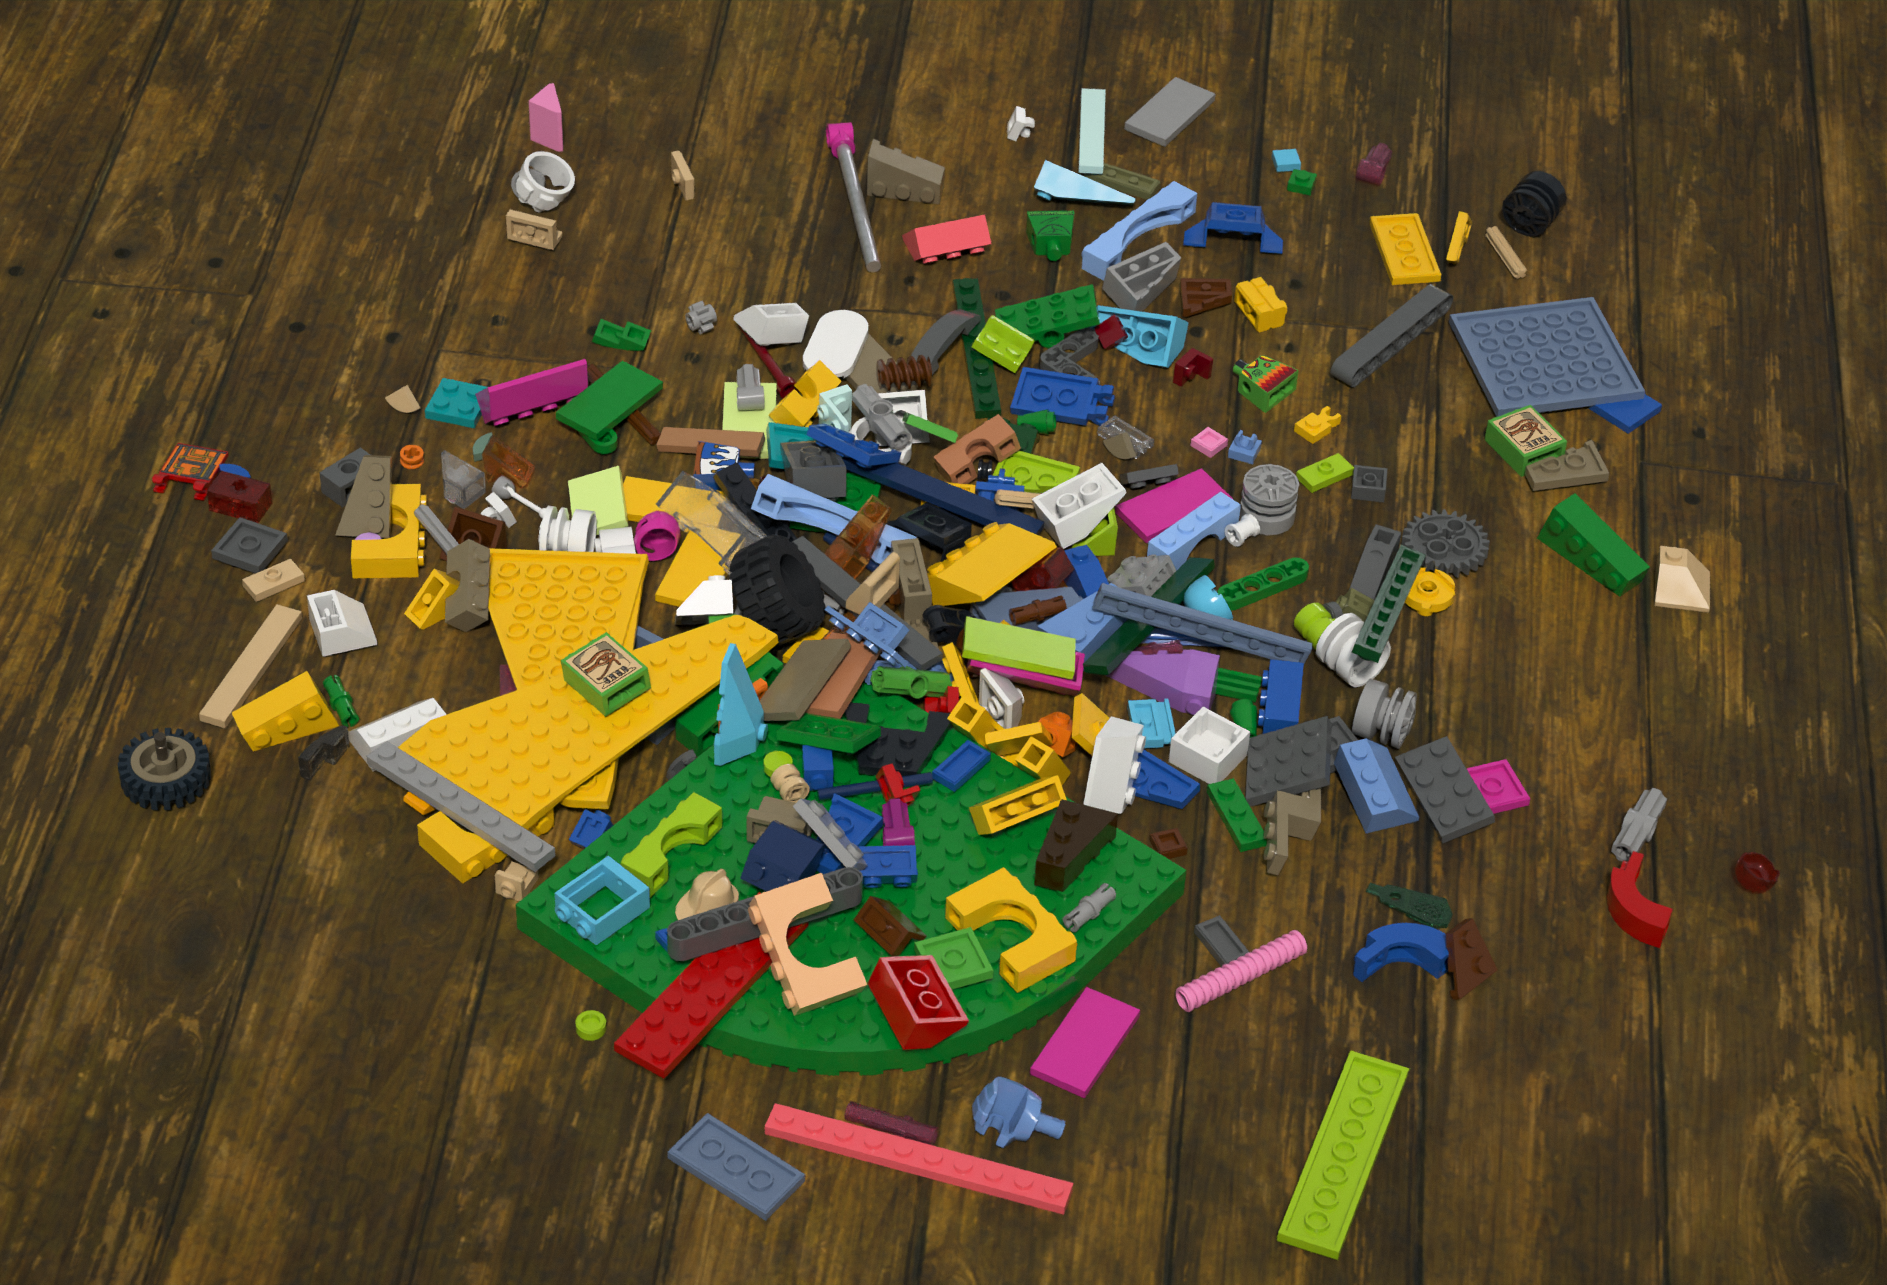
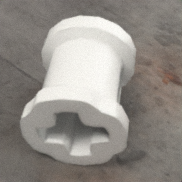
(1242, 530)

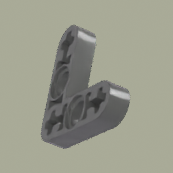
(1082, 342)

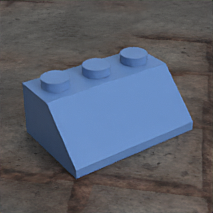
(1374, 785)

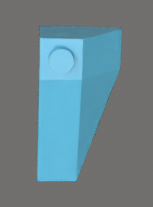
(739, 712)

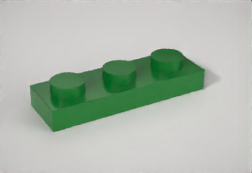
(1236, 815)

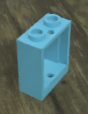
(619, 881)

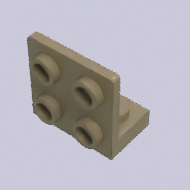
(771, 810)

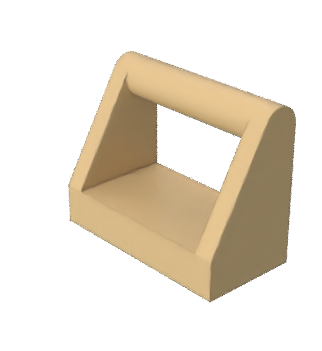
(877, 586)

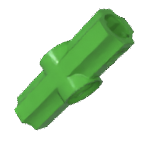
(910, 681)

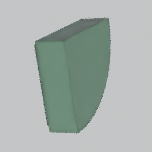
(479, 446)

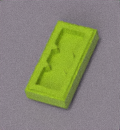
(1325, 472)

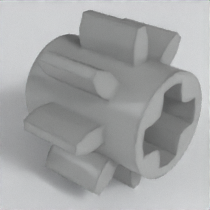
(701, 317)

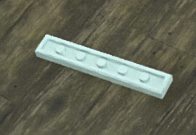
(1092, 131)

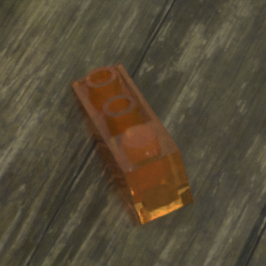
(859, 538)

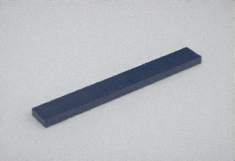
(944, 495)

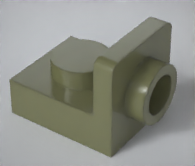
(1355, 603)

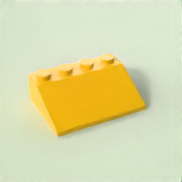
(985, 564)

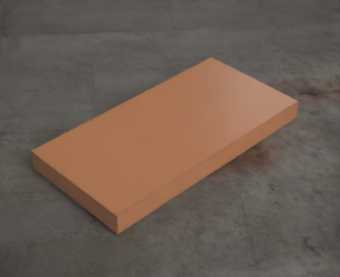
(845, 679)

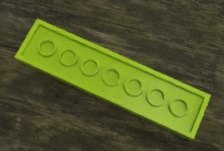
(1343, 1155)

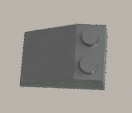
(814, 468)

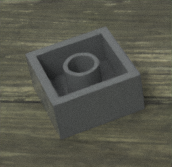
(1369, 483)

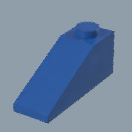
(1087, 571)

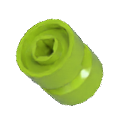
(1312, 622)

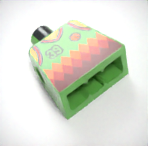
(1265, 381)

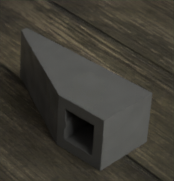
(1376, 560)

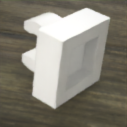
(1017, 123)
(498, 510)

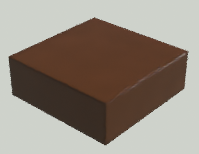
(1169, 843)

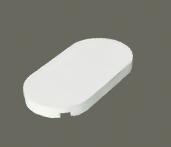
(837, 342)

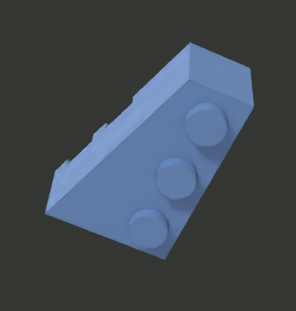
(1085, 624)

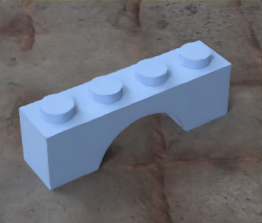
(1205, 520)

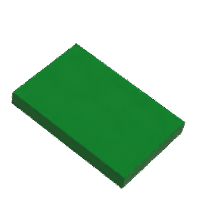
(829, 733)

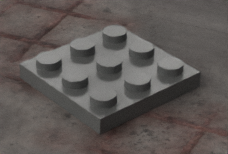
(1289, 760)

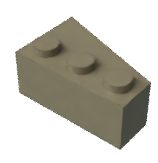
(902, 176)

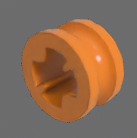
(406, 453)

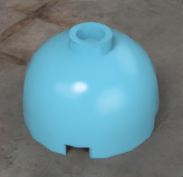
(1202, 598)

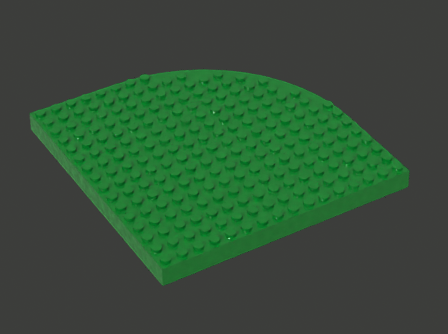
(949, 857)

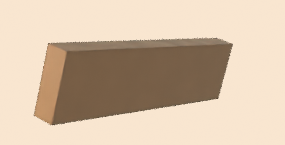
(686, 440)

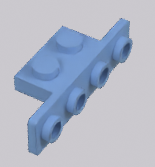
(876, 628)

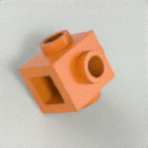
(1060, 728)

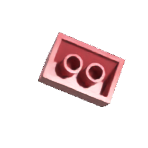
(948, 239)

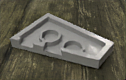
(830, 833)

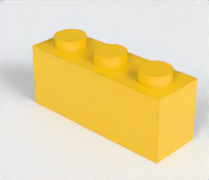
(1017, 805)

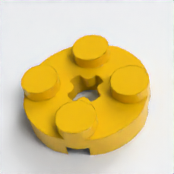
(1434, 601)

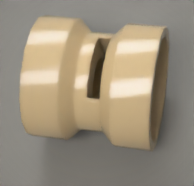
(789, 783)

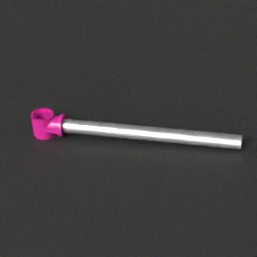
(841, 141)

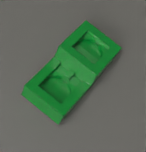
(629, 338)

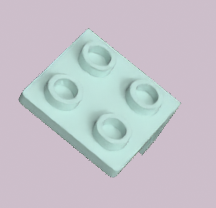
(836, 407)

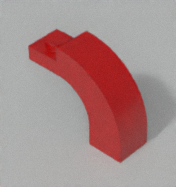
(1631, 910)

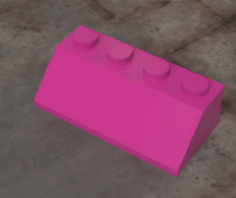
(532, 392)
(1034, 679)

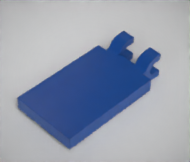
(1069, 395)

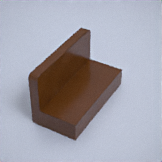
(887, 925)

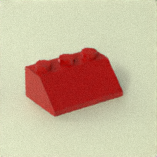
(916, 1000)

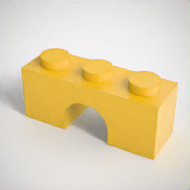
(797, 409)

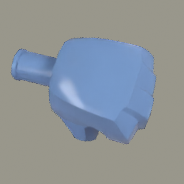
(1013, 1112)

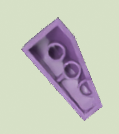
(1183, 678)

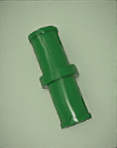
(341, 701)

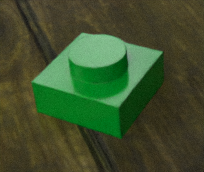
(1302, 182)

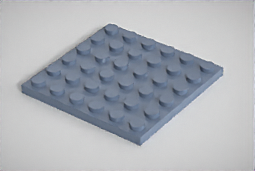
(1546, 356)

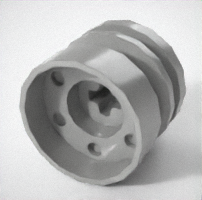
(1270, 497)
(1387, 714)

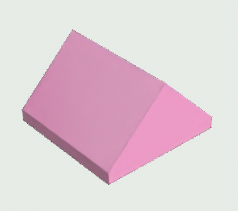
(546, 119)

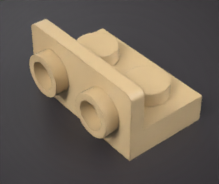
(532, 230)

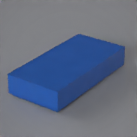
(961, 765)

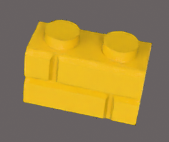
(1260, 304)

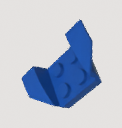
(1234, 217)

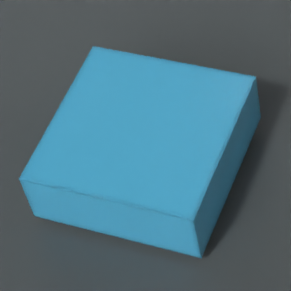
(1286, 160)

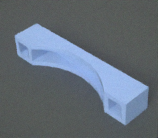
(1167, 207)
(789, 502)

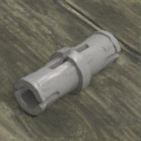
(1089, 907)

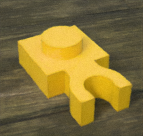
(1315, 427)

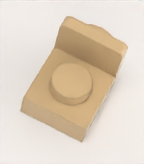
(515, 881)

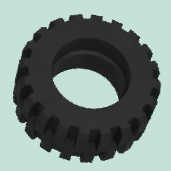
(778, 588)

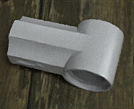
(749, 390)

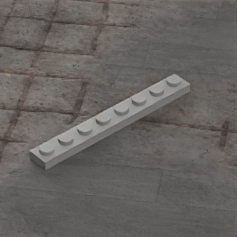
(461, 806)

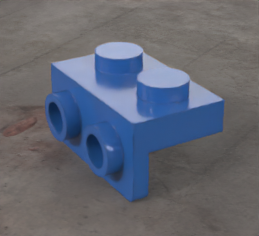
(889, 865)

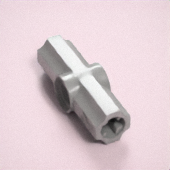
(881, 416)
(1639, 824)

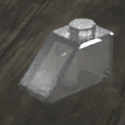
(461, 481)

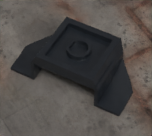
(935, 526)

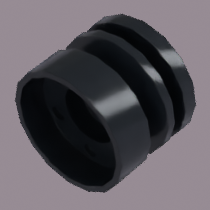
(1534, 203)

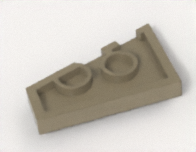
(1570, 469)
(369, 500)

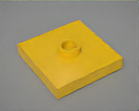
(1087, 722)

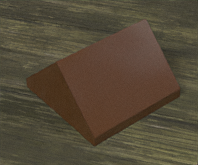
(478, 528)

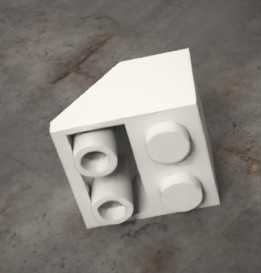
(773, 323)
(339, 623)

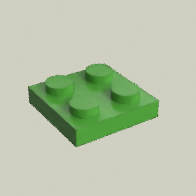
(958, 957)

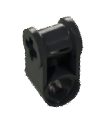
(945, 622)

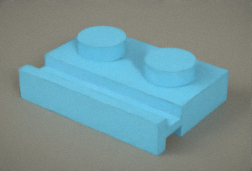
(1156, 721)

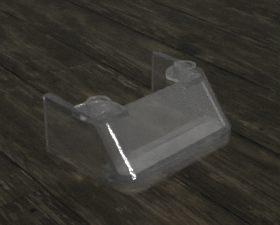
(710, 517)

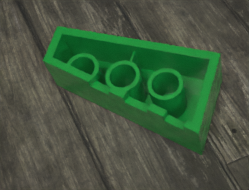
(1592, 546)

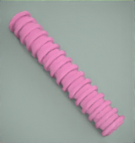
(1241, 970)

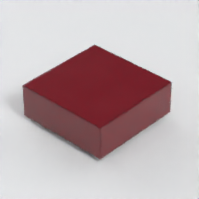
(1111, 332)

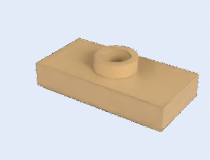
(681, 175)
(273, 580)

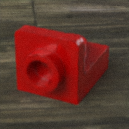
(944, 703)
(892, 785)

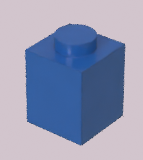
(817, 767)

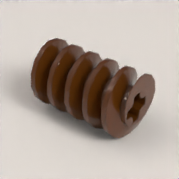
(904, 372)

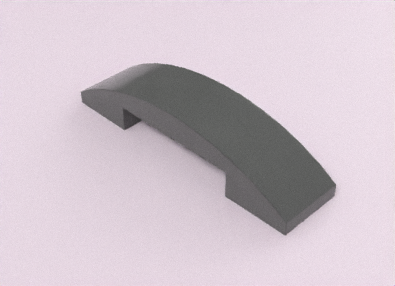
(943, 333)

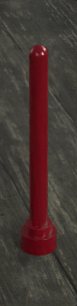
(784, 383)

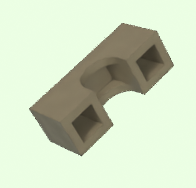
(469, 603)

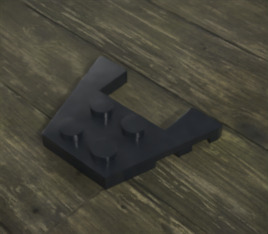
(904, 748)

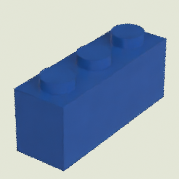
(1282, 695)

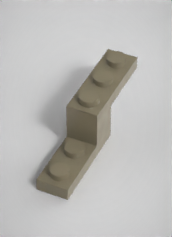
(914, 585)
(1290, 816)

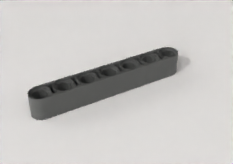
(1391, 335)
(732, 923)

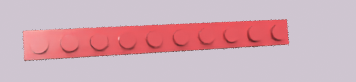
(919, 1158)

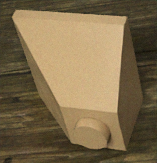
(1681, 580)

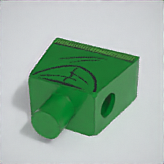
(1050, 232)

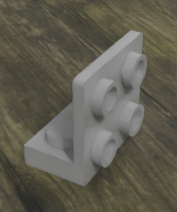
(1143, 573)

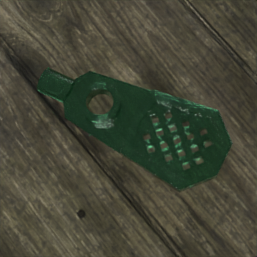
(1422, 907)

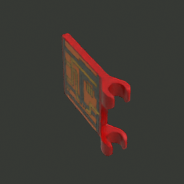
(191, 465)

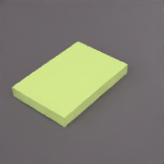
(603, 494)

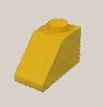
(429, 603)

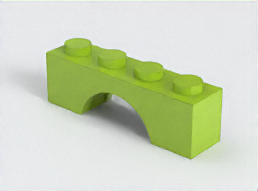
(692, 822)

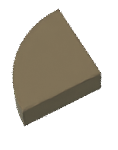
(1120, 446)

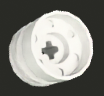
(561, 534)
(1336, 647)

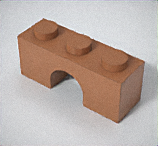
(990, 438)

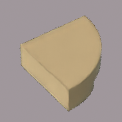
(403, 400)

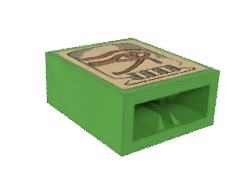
(1524, 438)
(605, 674)

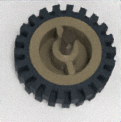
(164, 768)

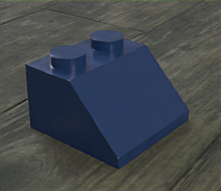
(781, 857)

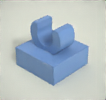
(1244, 448)

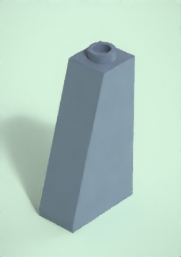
(997, 605)

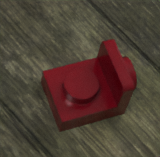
(1190, 364)

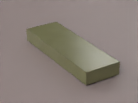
(1126, 181)

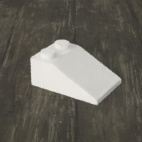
(1078, 504)

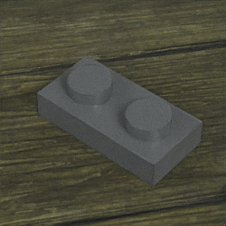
(1139, 478)

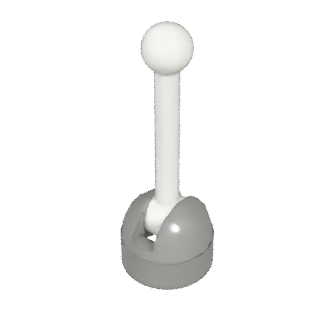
(505, 489)

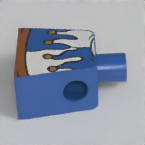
(715, 457)

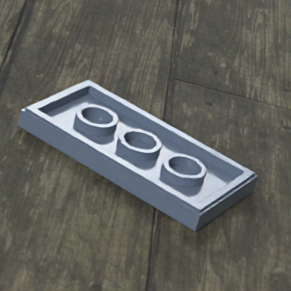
(736, 1166)

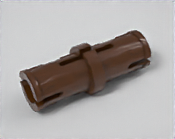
(1037, 610)

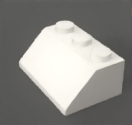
(708, 599)
(394, 727)
(1115, 765)

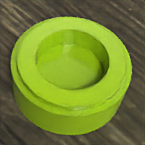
(774, 760)
(590, 1025)

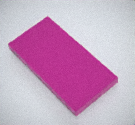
(1165, 505)
(1085, 1042)

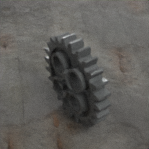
(1447, 541)

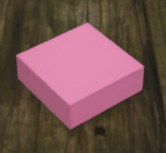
(1209, 442)

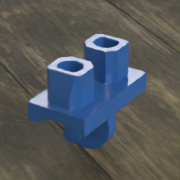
(994, 483)

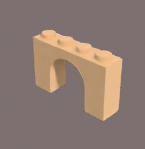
(803, 986)

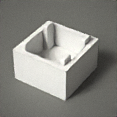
(1209, 746)

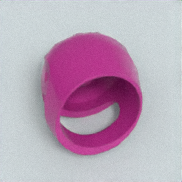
(657, 532)

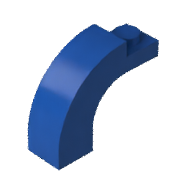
(1403, 943)

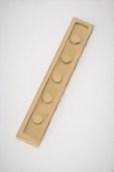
(250, 666)

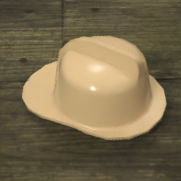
(707, 892)

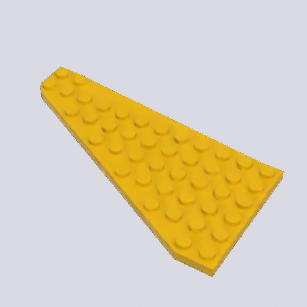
(553, 606)
(547, 739)

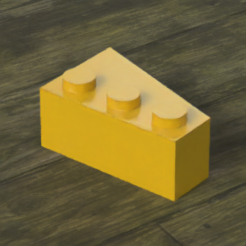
(285, 714)

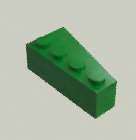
(698, 724)

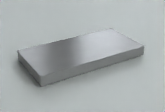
(1169, 111)

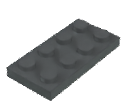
(1445, 789)

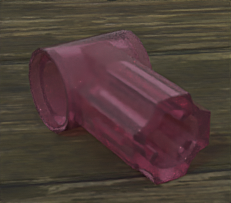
(1374, 166)

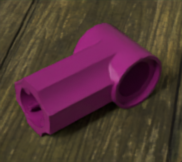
(896, 824)

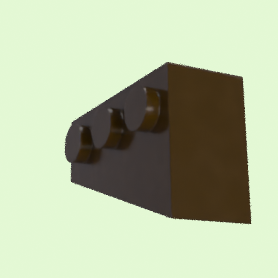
(1071, 842)

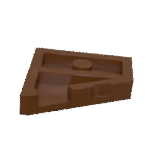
(1203, 294)
(1467, 958)

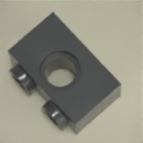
(339, 477)

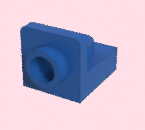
(590, 828)

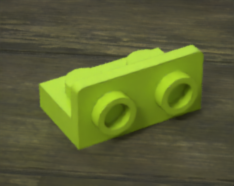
(1003, 344)

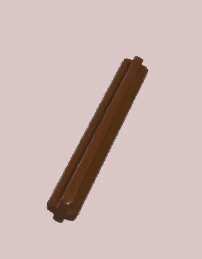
(636, 418)

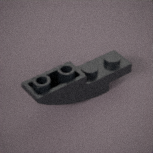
(742, 493)

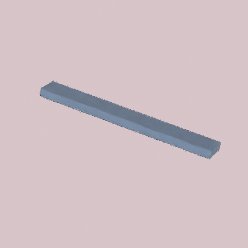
(1200, 624)

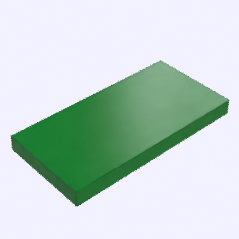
(609, 400)

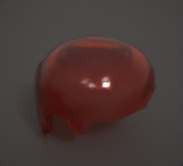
(1756, 872)

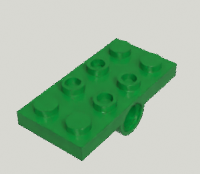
(1053, 315)

